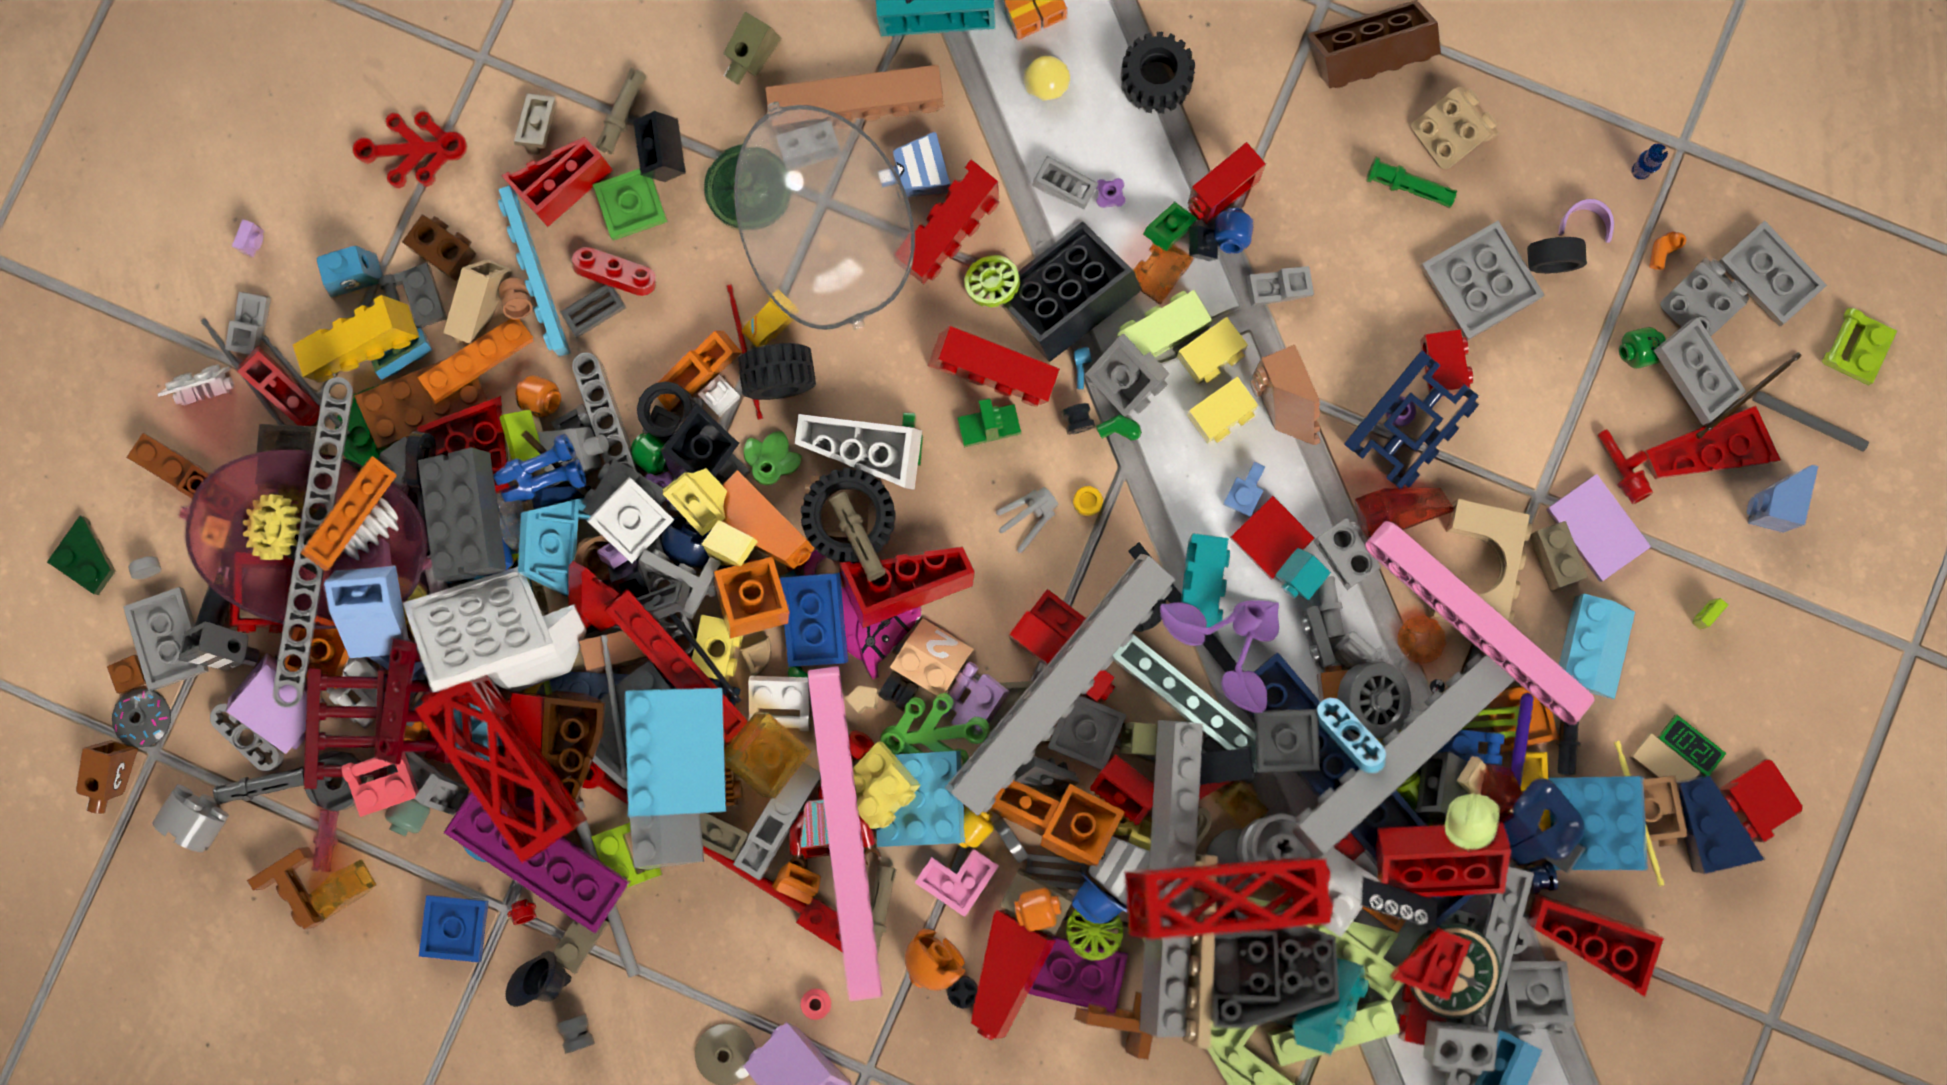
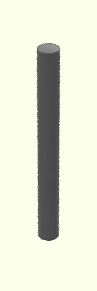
(1810, 421)

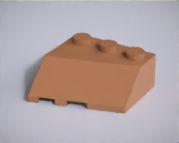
(1288, 394)

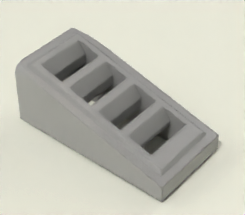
(1060, 169)
(1352, 650)

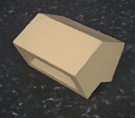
(863, 698)

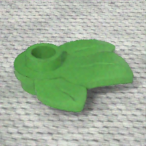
(772, 454)

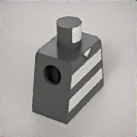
(217, 647)

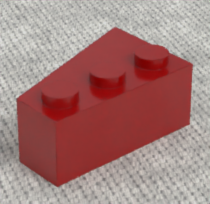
(559, 179)

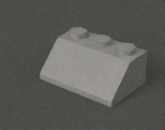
(666, 840)

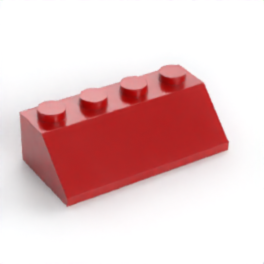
(1432, 865)

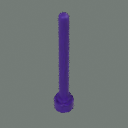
(1521, 736)

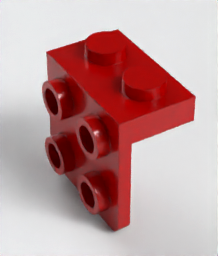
(1761, 800)

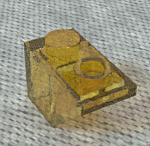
(342, 889)

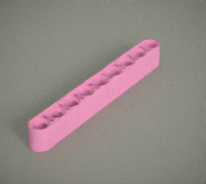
(1479, 623)

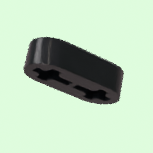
(418, 447)

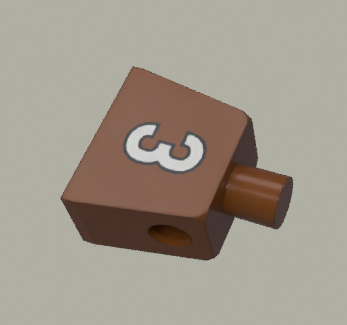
(104, 773)

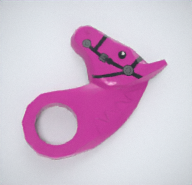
(875, 641)

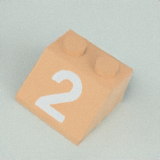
(931, 658)

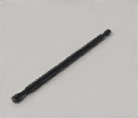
(704, 656)

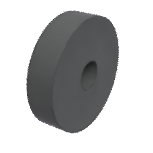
(1010, 839)

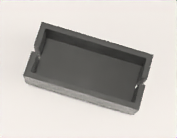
(462, 515)

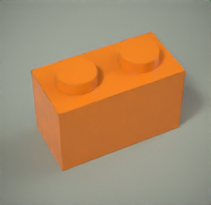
(1025, 807)

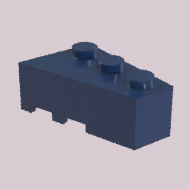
(1713, 830)

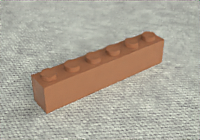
(867, 94)

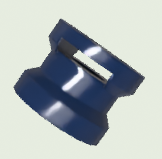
(1543, 878)

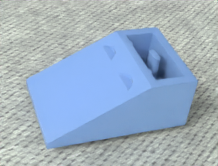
(366, 609)

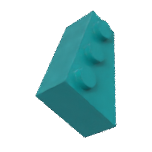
(1204, 575)

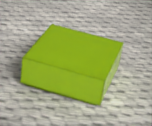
(1709, 613)

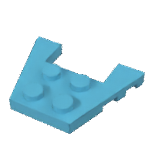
(550, 543)

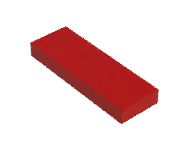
(1057, 614)

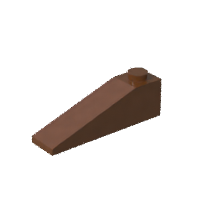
(571, 736)

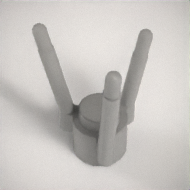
(1040, 504)

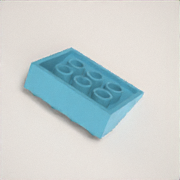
(675, 751)

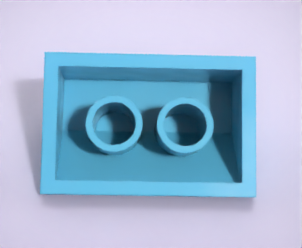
(1596, 643)

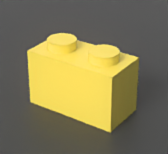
(1212, 351)
(1222, 411)

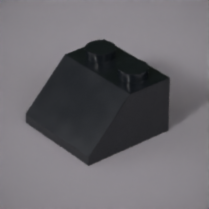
(698, 445)

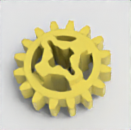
(271, 527)

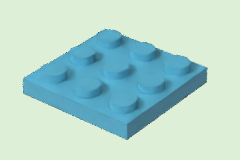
(934, 813)

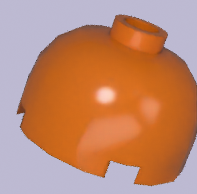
(932, 962)

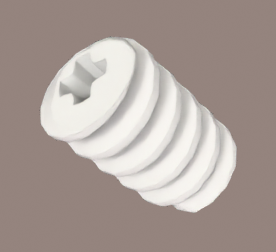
(375, 523)

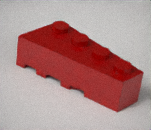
(953, 221)
(993, 366)
(907, 583)
(1605, 942)

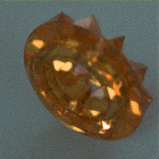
(1407, 640)

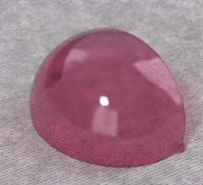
(263, 586)

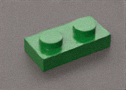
(1170, 226)

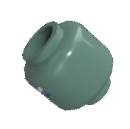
(407, 817)

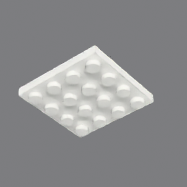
(478, 628)

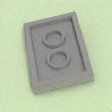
(1772, 273)
(1700, 371)
(158, 633)

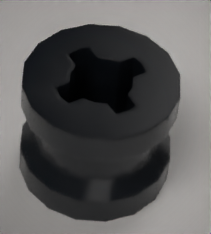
(1078, 418)
(958, 997)

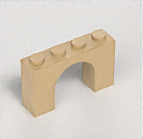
(1506, 534)

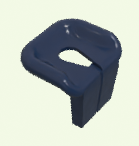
(1523, 830)

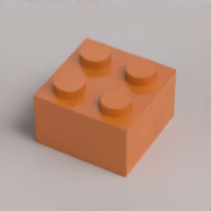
(751, 597)

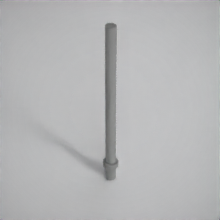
(614, 916)

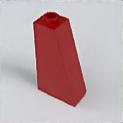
(1045, 643)
(1007, 974)

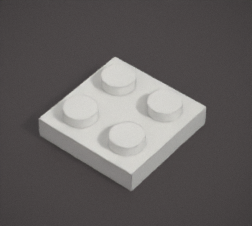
(630, 520)

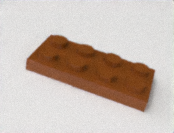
(403, 405)

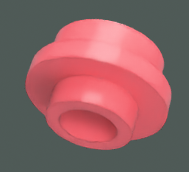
(825, 1000)

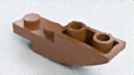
(168, 464)

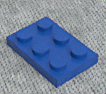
(815, 620)

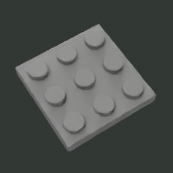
(1482, 280)

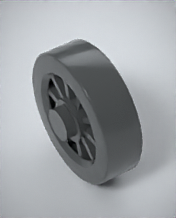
(1367, 696)

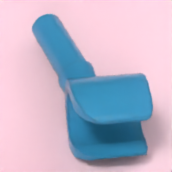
(1081, 357)

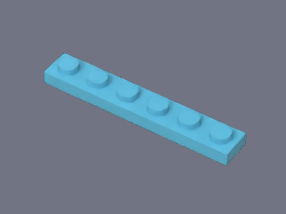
(529, 260)

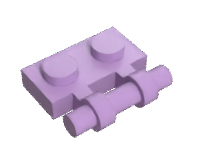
(982, 702)

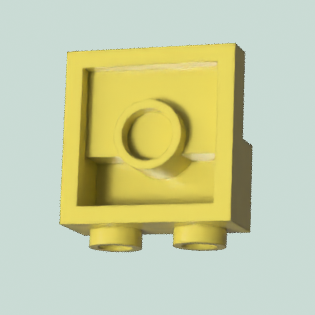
(882, 786)

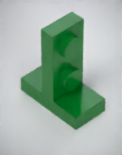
(989, 424)

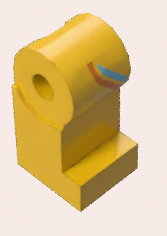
(766, 324)

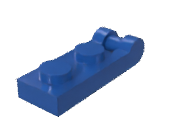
(1466, 744)

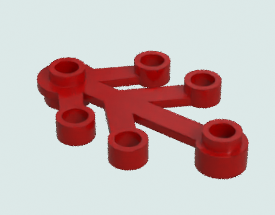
(415, 149)

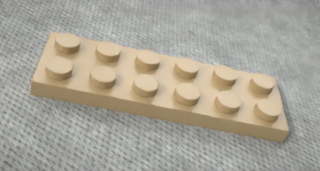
(1200, 973)

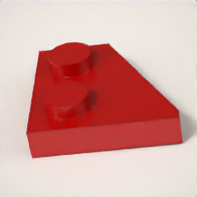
(1434, 964)

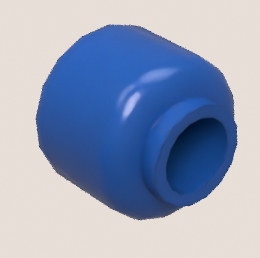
(1233, 230)

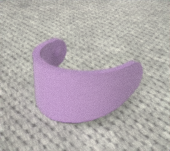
(1597, 207)

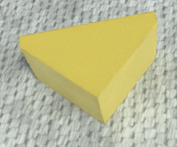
(728, 544)

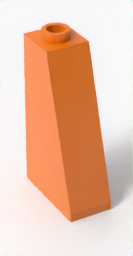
(755, 516)

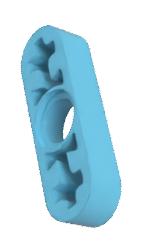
(1352, 748)

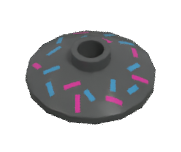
(153, 722)

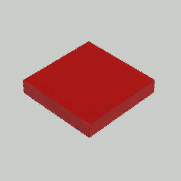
(1271, 537)

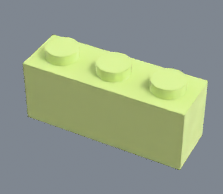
(1168, 325)

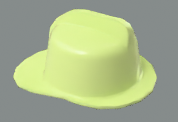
(1472, 821)

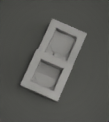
(1280, 286)
(249, 323)

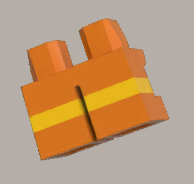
(1029, 15)

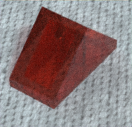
(1502, 788)

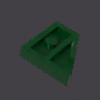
(83, 558)

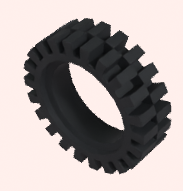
(832, 483)

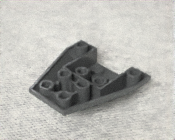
(1270, 974)

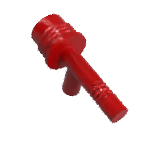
(1634, 485)

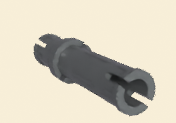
(248, 788)

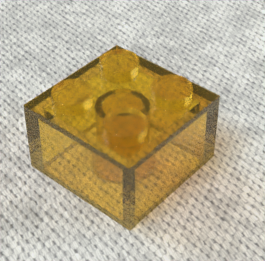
(765, 755)

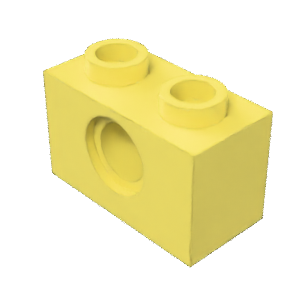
(710, 631)

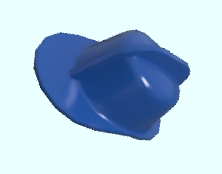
(1096, 903)

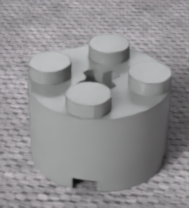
(190, 819)

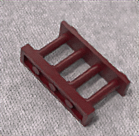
(396, 705)
(317, 710)

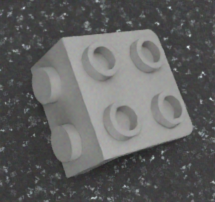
(1706, 295)

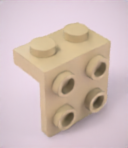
(1454, 127)

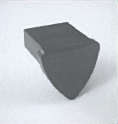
(574, 419)

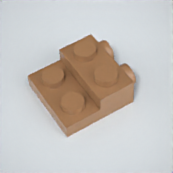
(1663, 810)

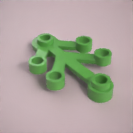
(928, 734)

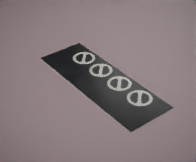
(1399, 903)

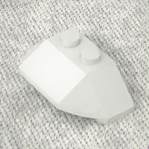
(566, 631)

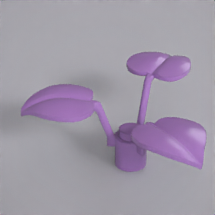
(1249, 619)

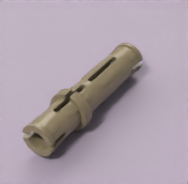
(616, 121)
(857, 538)
(880, 900)

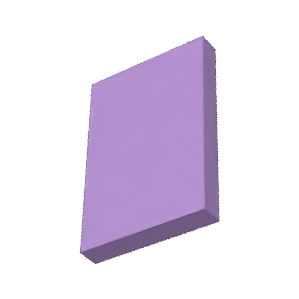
(1599, 528)

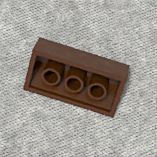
(1375, 44)

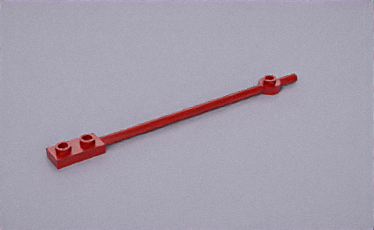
(814, 917)

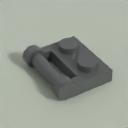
(420, 291)

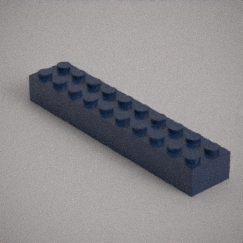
(1289, 692)

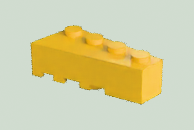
(356, 339)

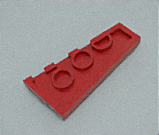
(1733, 443)

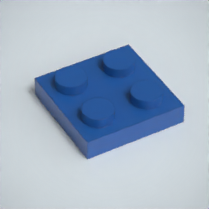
(453, 928)

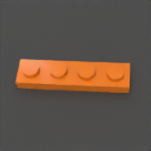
(475, 359)
(348, 513)

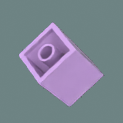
(256, 708)
(792, 1060)

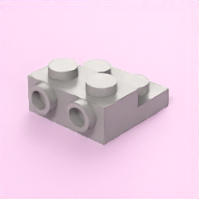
(1128, 376)
(1538, 997)

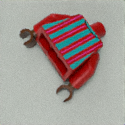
(810, 834)

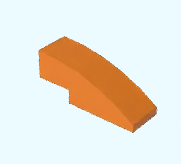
(700, 366)

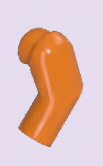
(1664, 246)

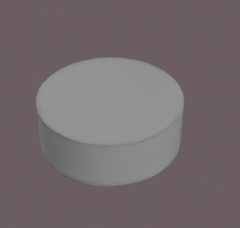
(144, 567)

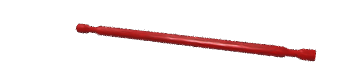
(741, 339)

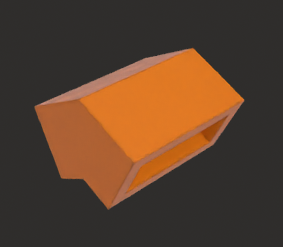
(797, 882)

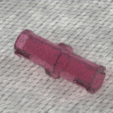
(325, 840)

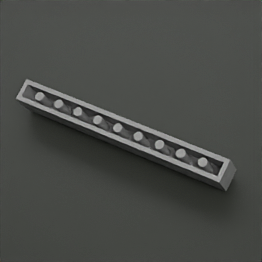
(1060, 684)
(1405, 753)
(1172, 846)

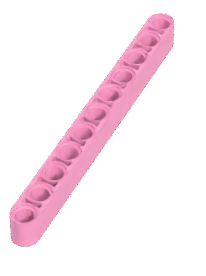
(844, 834)

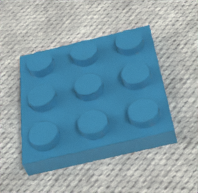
(1612, 821)

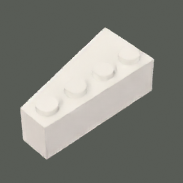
(872, 447)

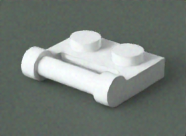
(781, 693)

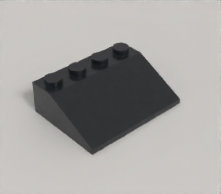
(1070, 291)

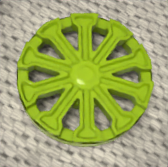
(992, 281)
(1094, 934)

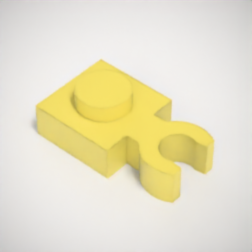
(1139, 834)

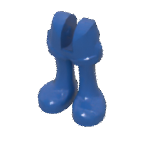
(529, 484)

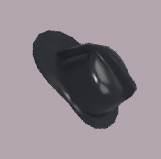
(537, 980)

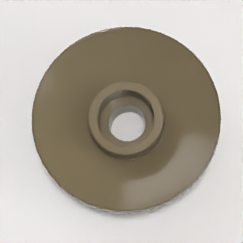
(730, 1039)

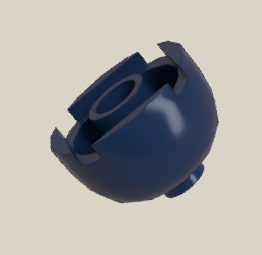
(684, 544)

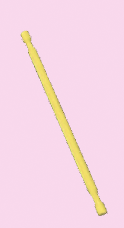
(1652, 856)

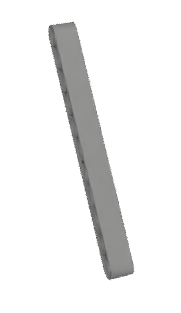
(617, 434)
(309, 526)

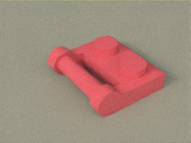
(382, 791)

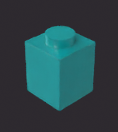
(1302, 574)

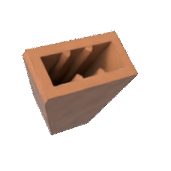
(621, 648)

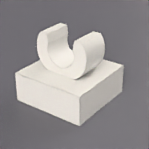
(719, 395)

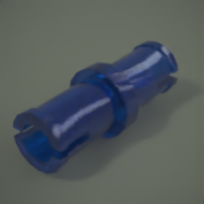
(1649, 161)

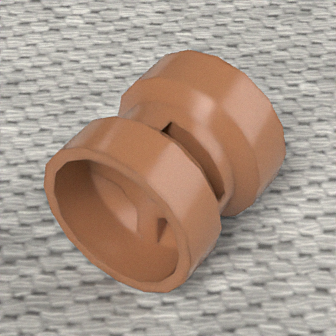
(515, 298)

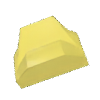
(698, 499)

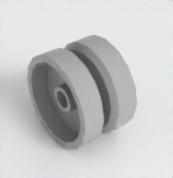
(1269, 840)

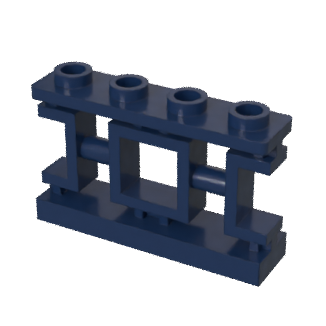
(1394, 406)

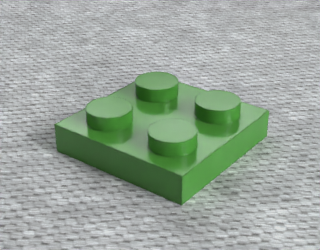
(629, 204)

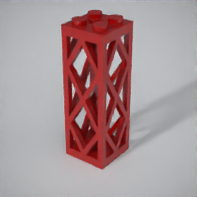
(484, 775)
(1308, 891)

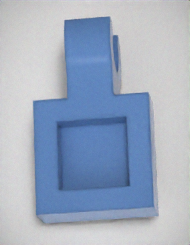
(1245, 494)

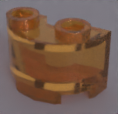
(1162, 271)

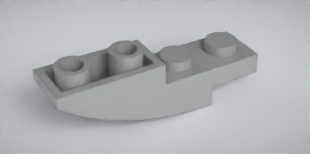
(776, 821)

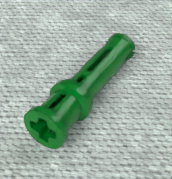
(1398, 178)

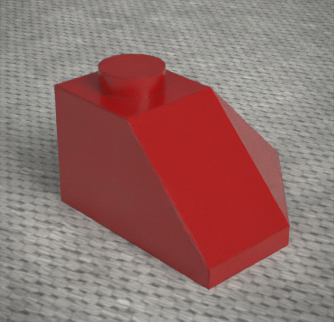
(590, 597)

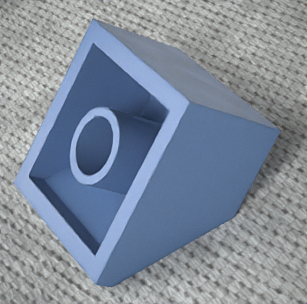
(1784, 503)

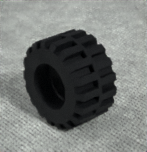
(1157, 50)
(776, 371)

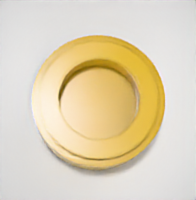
(1087, 501)

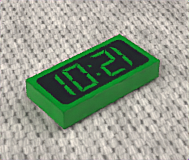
(1692, 745)

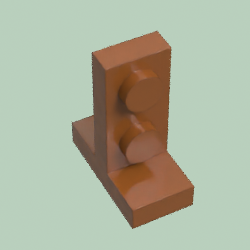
(290, 886)
(1138, 1042)

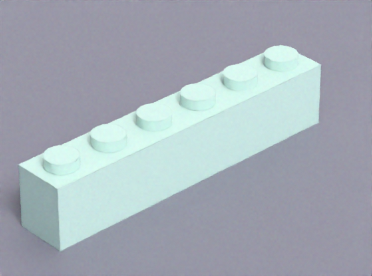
(1184, 696)

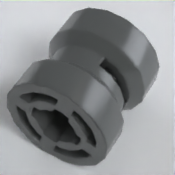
(575, 1033)

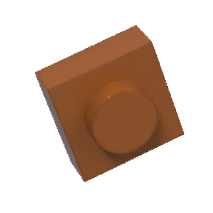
(126, 674)

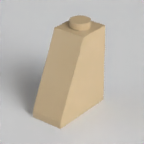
(475, 300)

